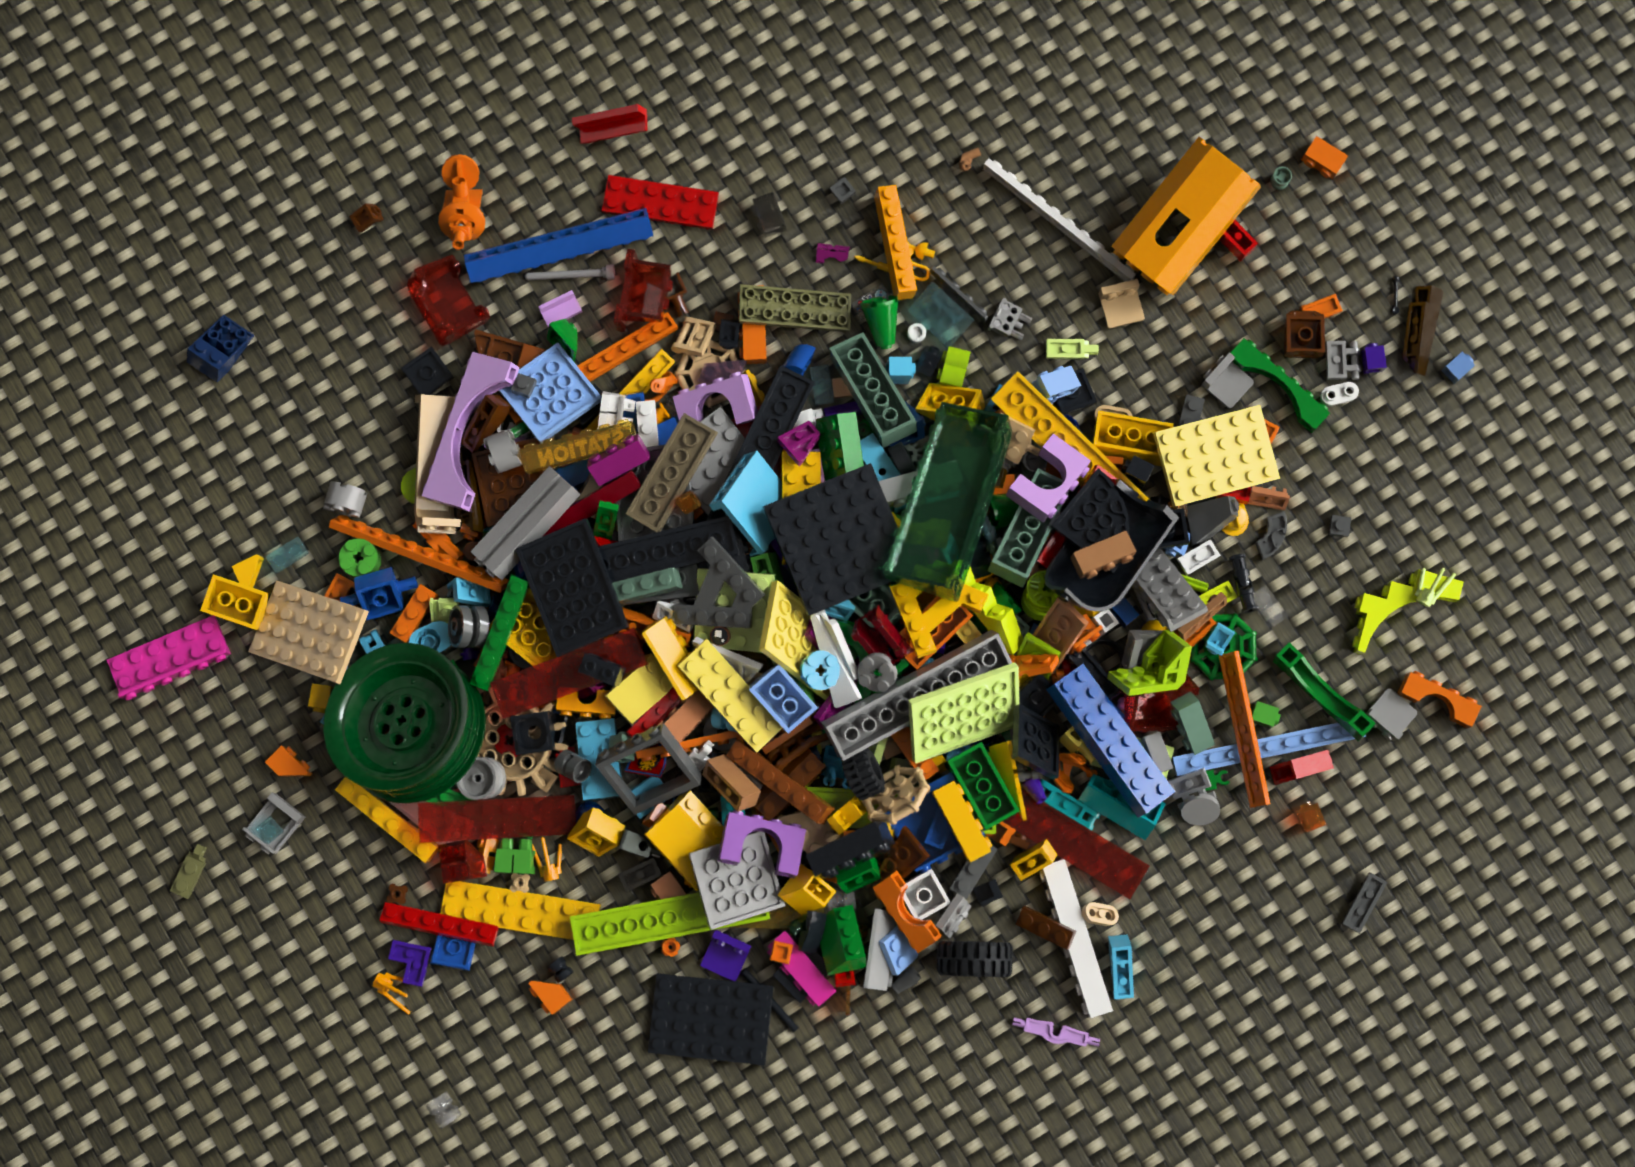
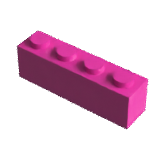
(805, 973)

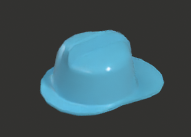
(432, 635)

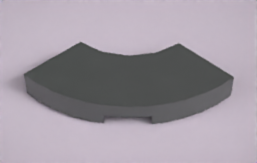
(1273, 536)

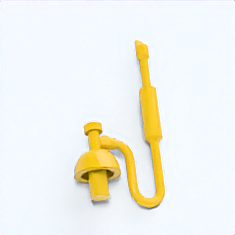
(920, 251)

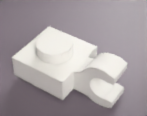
(700, 757)

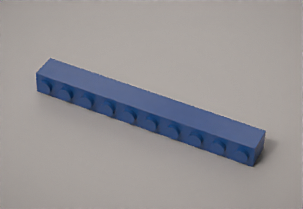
(558, 245)

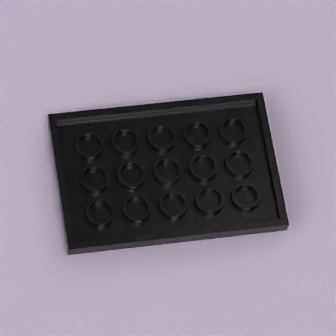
(572, 587)
(711, 1019)

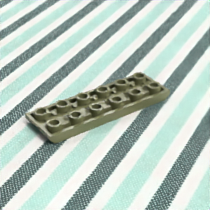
(794, 308)

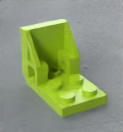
(1169, 671)

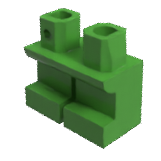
(514, 860)

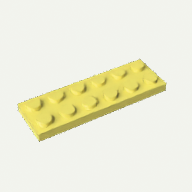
(729, 695)

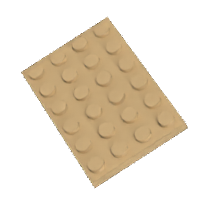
(308, 632)

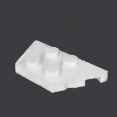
(743, 666)

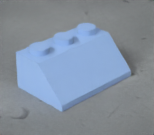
(782, 697)

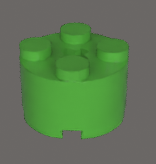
(354, 549)

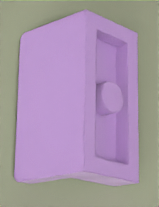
(560, 308)

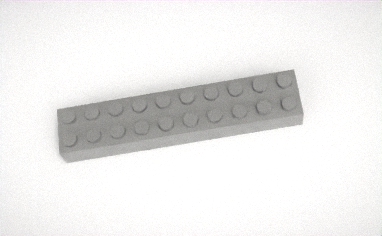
(889, 710)

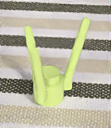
(1426, 596)

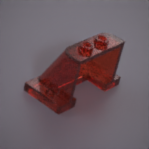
(643, 291)
(1153, 710)

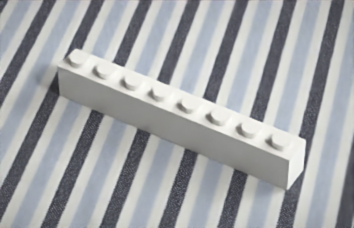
(1081, 952)

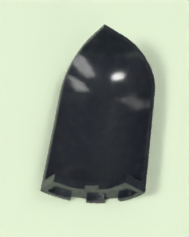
(1147, 529)

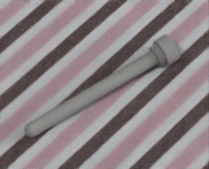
(607, 272)

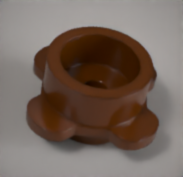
(392, 894)

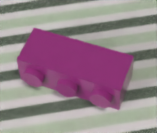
(618, 459)

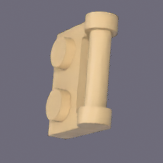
(698, 338)

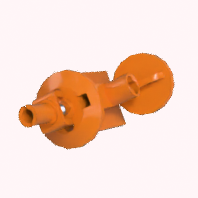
(461, 210)

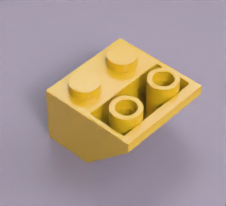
(806, 891)

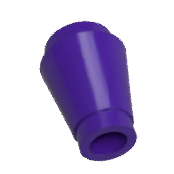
(1034, 789)

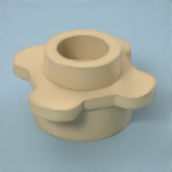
(525, 882)

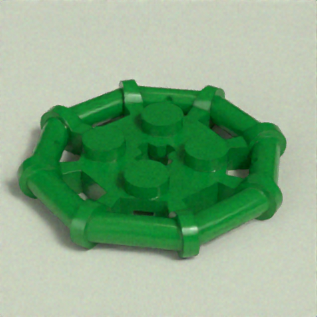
(1235, 644)

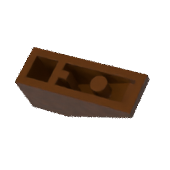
(485, 421)

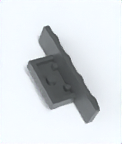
(951, 288)

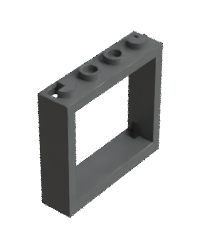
(660, 793)

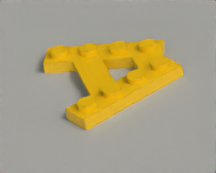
(919, 625)

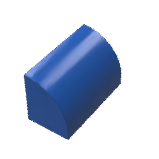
(800, 358)

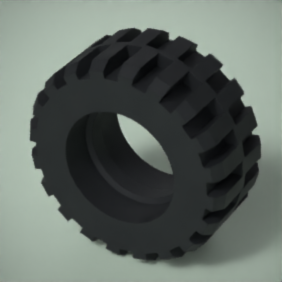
(974, 958)

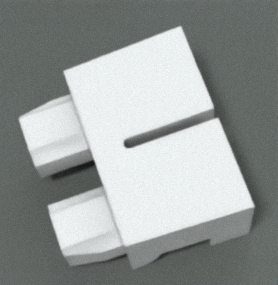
(613, 407)

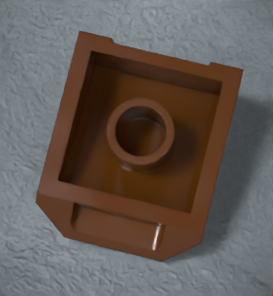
(1304, 334)

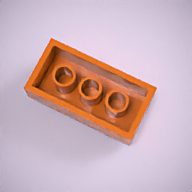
(940, 634)

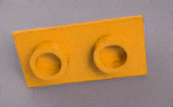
(486, 846)

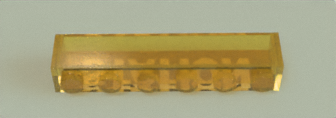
(574, 447)

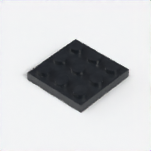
(1036, 742)

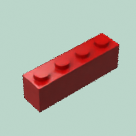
(1238, 241)

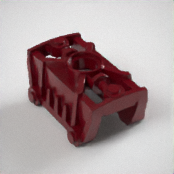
(881, 636)

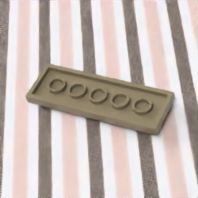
(671, 473)

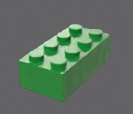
(839, 444)
(982, 786)

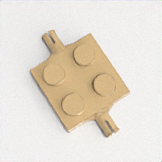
(1020, 441)

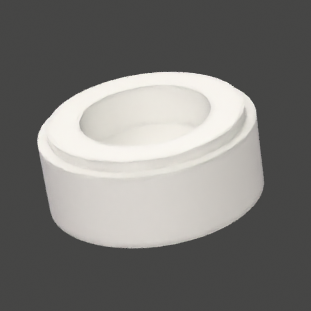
(916, 333)

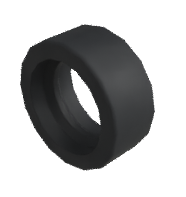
(902, 459)

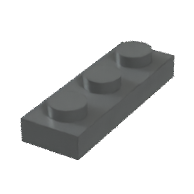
(1364, 902)

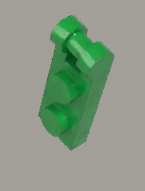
(605, 520)

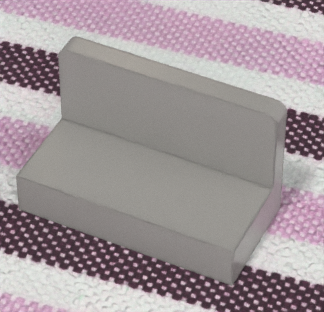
(1157, 751)

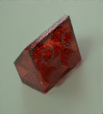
(461, 862)

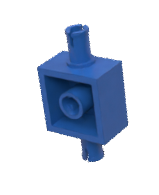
(380, 592)

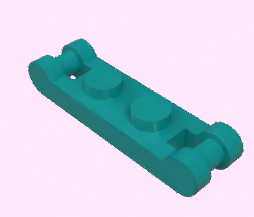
(1070, 806)

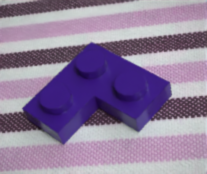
(415, 957)

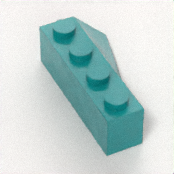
(1106, 799)

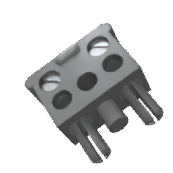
(1000, 320)

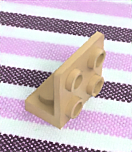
(1121, 303)

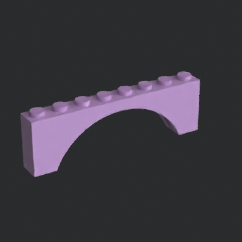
(446, 480)

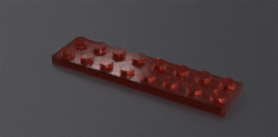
(561, 676)
(496, 818)
(1080, 846)

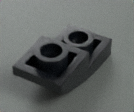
(812, 936)

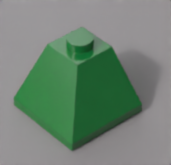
(564, 334)

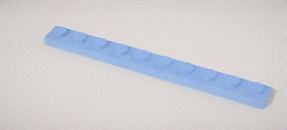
(1268, 747)

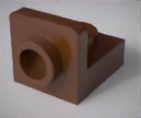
(366, 216)

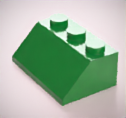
(842, 942)

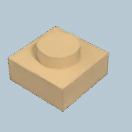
(548, 777)

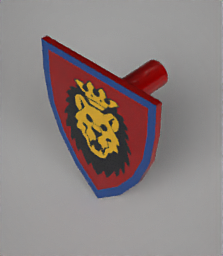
(649, 768)

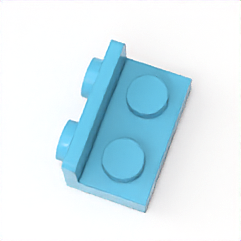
(469, 592)

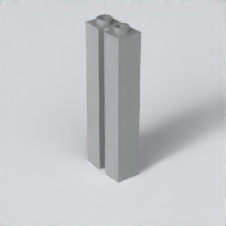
(524, 523)

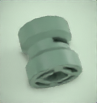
(1284, 176)

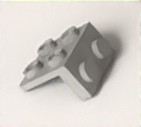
(1227, 381)
(1391, 715)

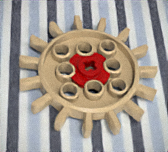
(517, 770)

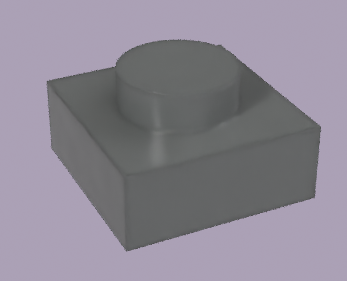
(842, 190)
(523, 385)
(1339, 526)

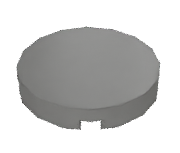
(1200, 809)

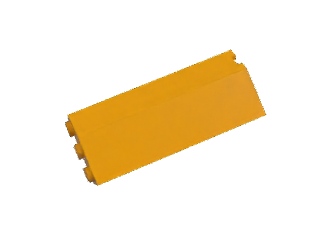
(1205, 190)

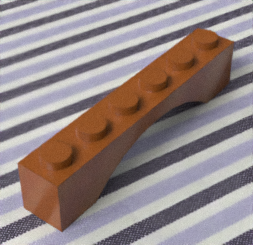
(780, 783)

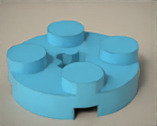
(828, 677)

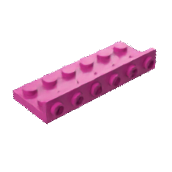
(168, 658)

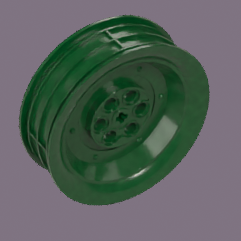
(421, 764)

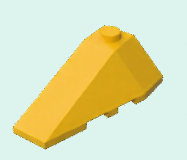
(1002, 758)

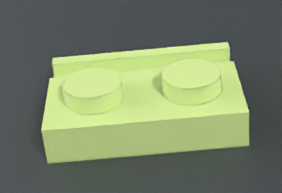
(441, 609)

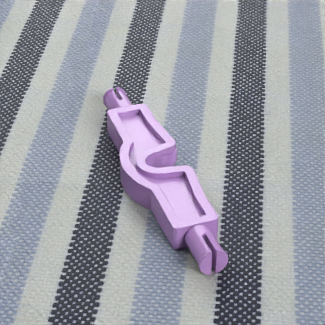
(1066, 1033)

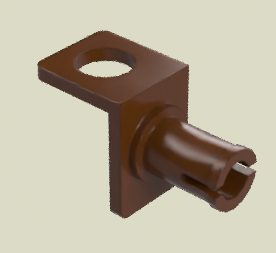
(677, 299)

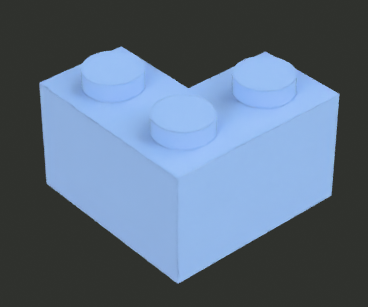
(1057, 383)

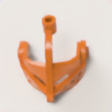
(662, 385)
(1070, 760)

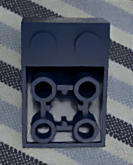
(218, 348)

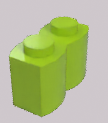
(954, 367)

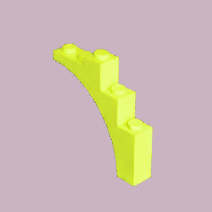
(1396, 595)
(997, 617)

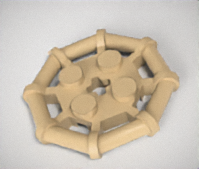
(697, 366)
(902, 804)

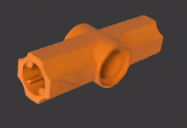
(442, 544)

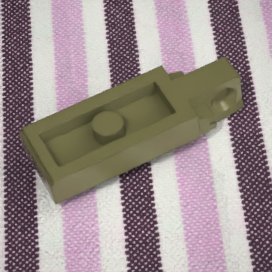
(189, 872)

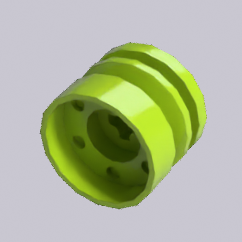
(1037, 597)

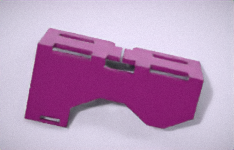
(824, 254)

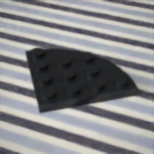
(1093, 514)

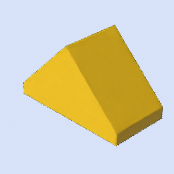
(248, 570)

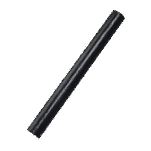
(775, 1006)

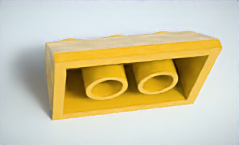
(235, 602)

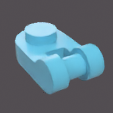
(374, 636)

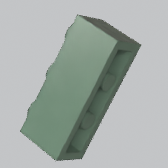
(1192, 723)

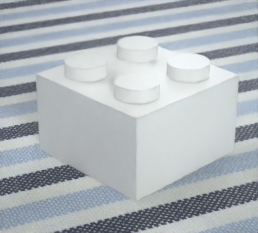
(925, 895)

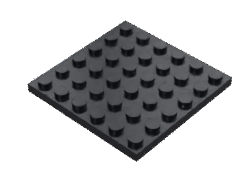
(835, 537)

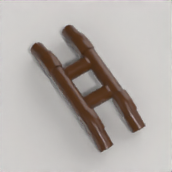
(803, 746)

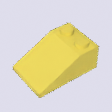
(640, 690)

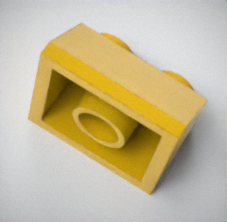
(596, 832)

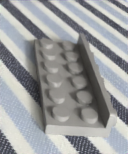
(1168, 593)

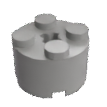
(503, 450)
(346, 499)

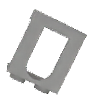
(274, 802)

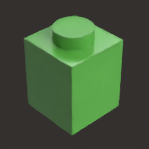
(1265, 714)

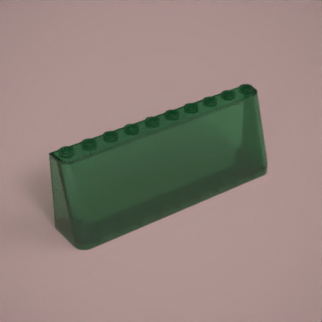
(949, 500)

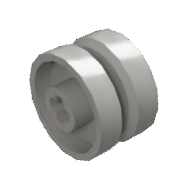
(483, 779)

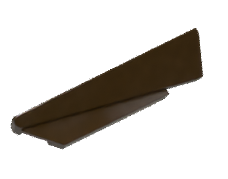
(1421, 327)
(475, 517)

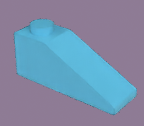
(1121, 966)

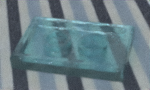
(940, 315)

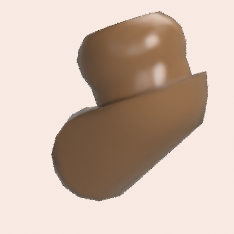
(966, 158)

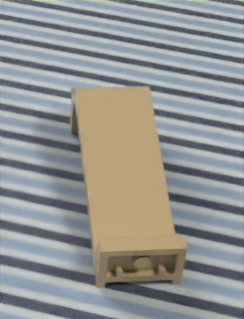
(432, 420)

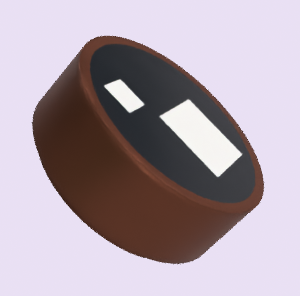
(720, 636)

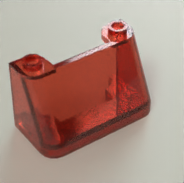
(445, 300)

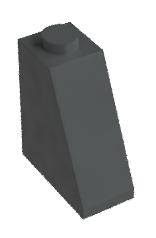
(1210, 517)

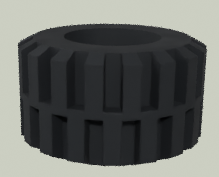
(864, 774)

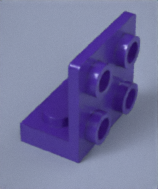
(725, 955)

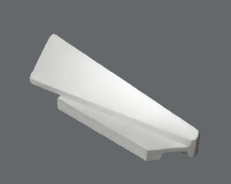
(831, 639)

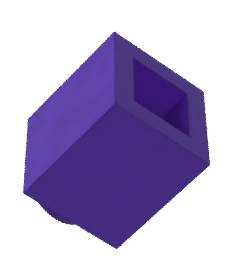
(1373, 358)

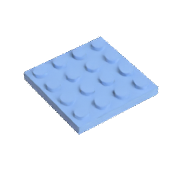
(558, 396)

